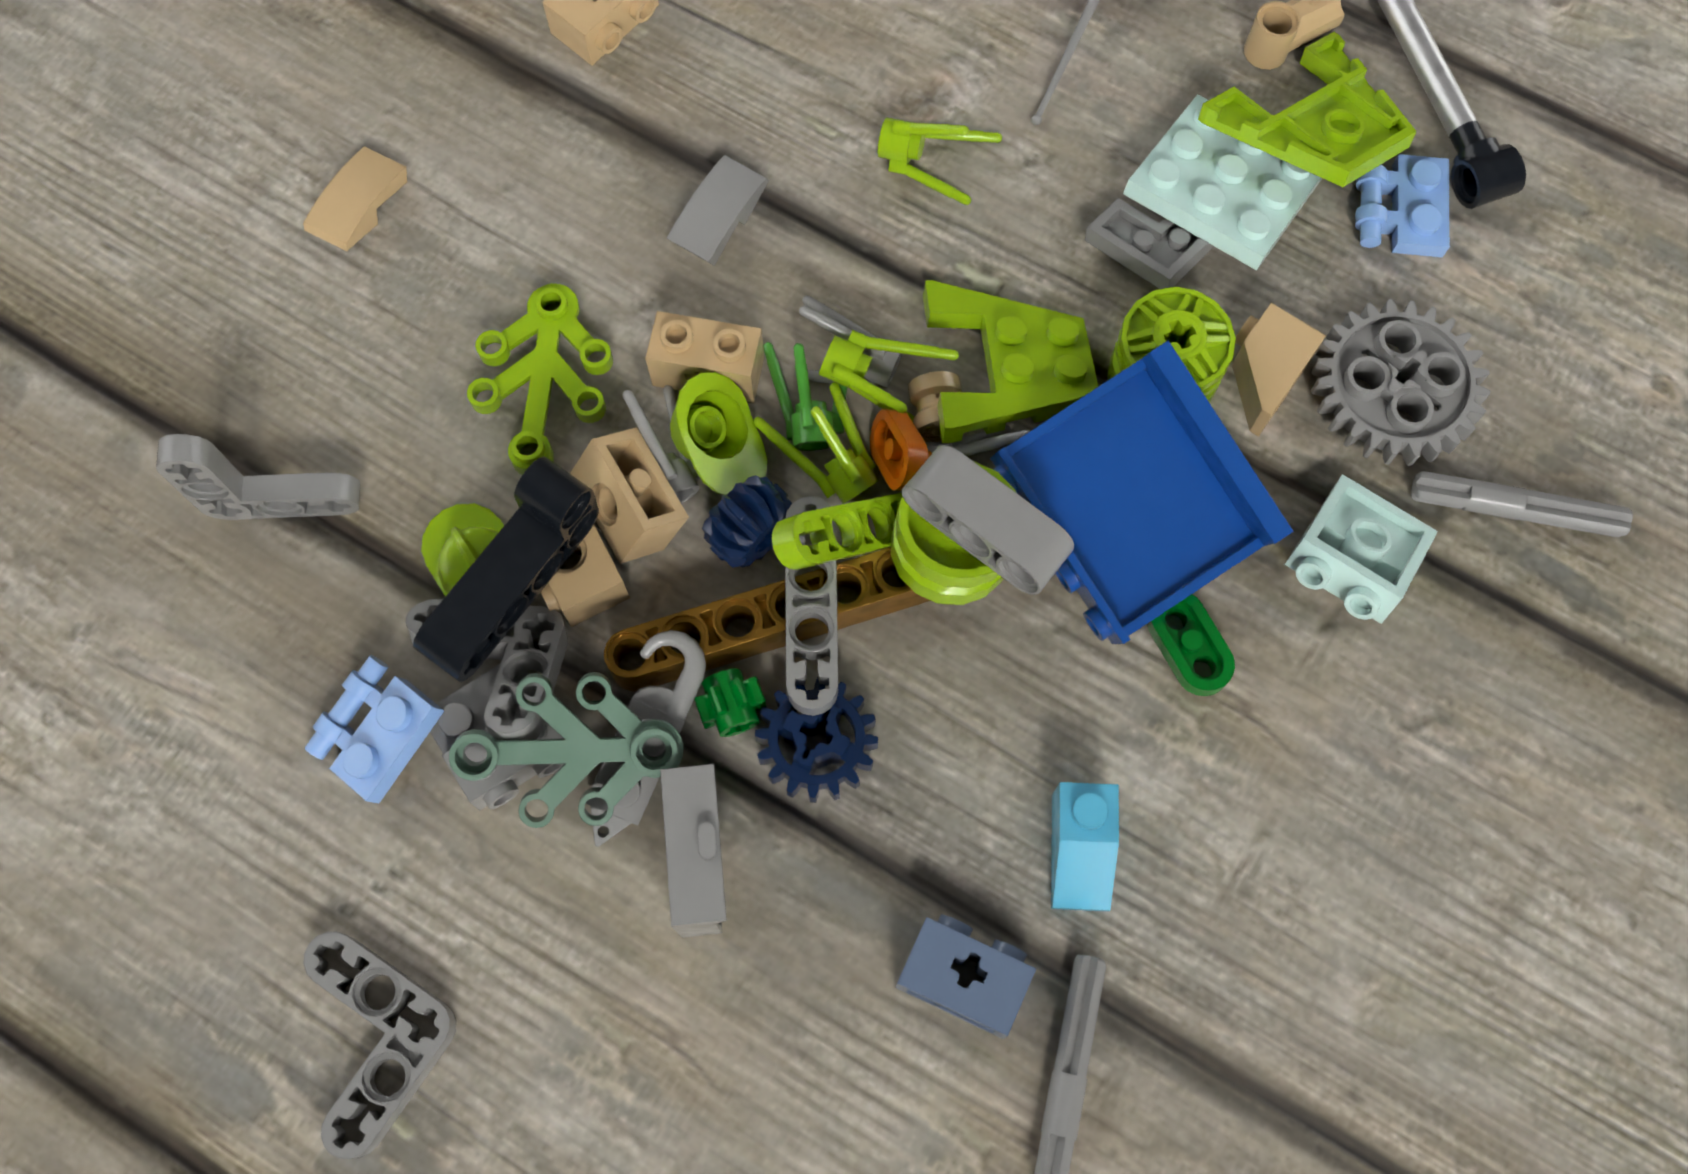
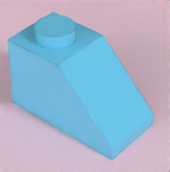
(1084, 845)

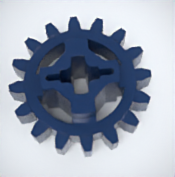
(838, 752)

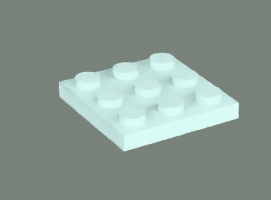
(1220, 188)

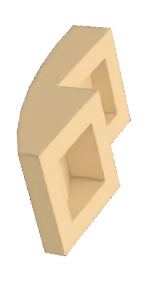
(351, 199)

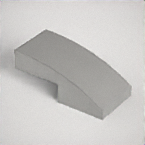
(716, 208)

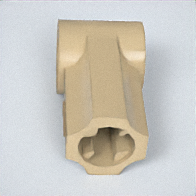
(1286, 26)

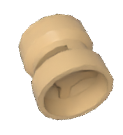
(925, 394)

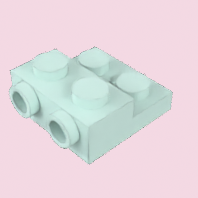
(1361, 550)

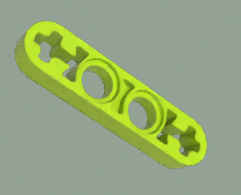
(852, 524)

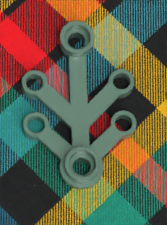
(579, 750)

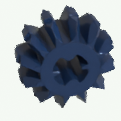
(744, 521)

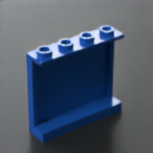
(1144, 492)

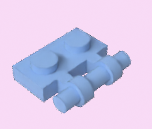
(1418, 206)
(386, 737)

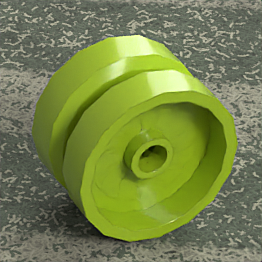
(935, 563)

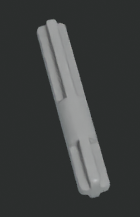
(1521, 504)
(1071, 1066)

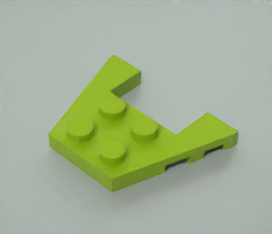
(1331, 132)
(1032, 355)

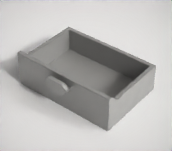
(693, 850)

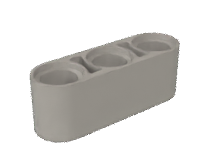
(988, 519)

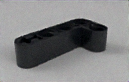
(511, 571)

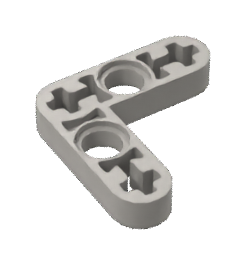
(224, 493)
(517, 655)
(397, 1043)

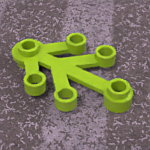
(541, 368)

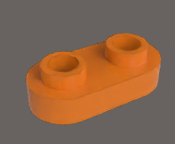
(897, 447)

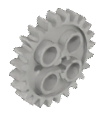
(1425, 351)

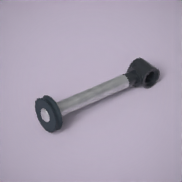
(1483, 167)

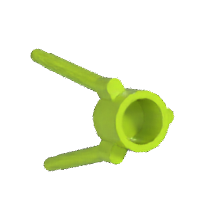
(905, 141)
(848, 365)
(849, 470)

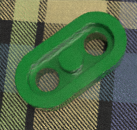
(1194, 643)

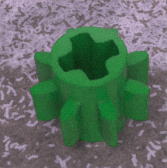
(730, 702)

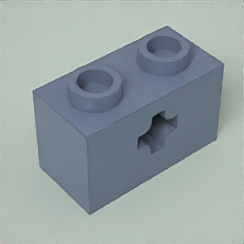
(985, 1004)

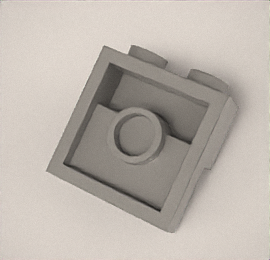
(465, 712)

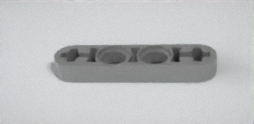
(811, 604)

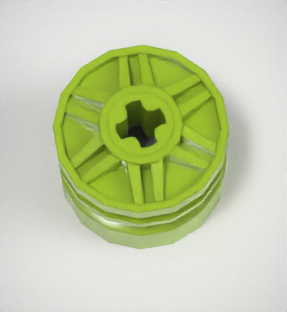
(1193, 326)

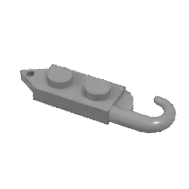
(649, 704)

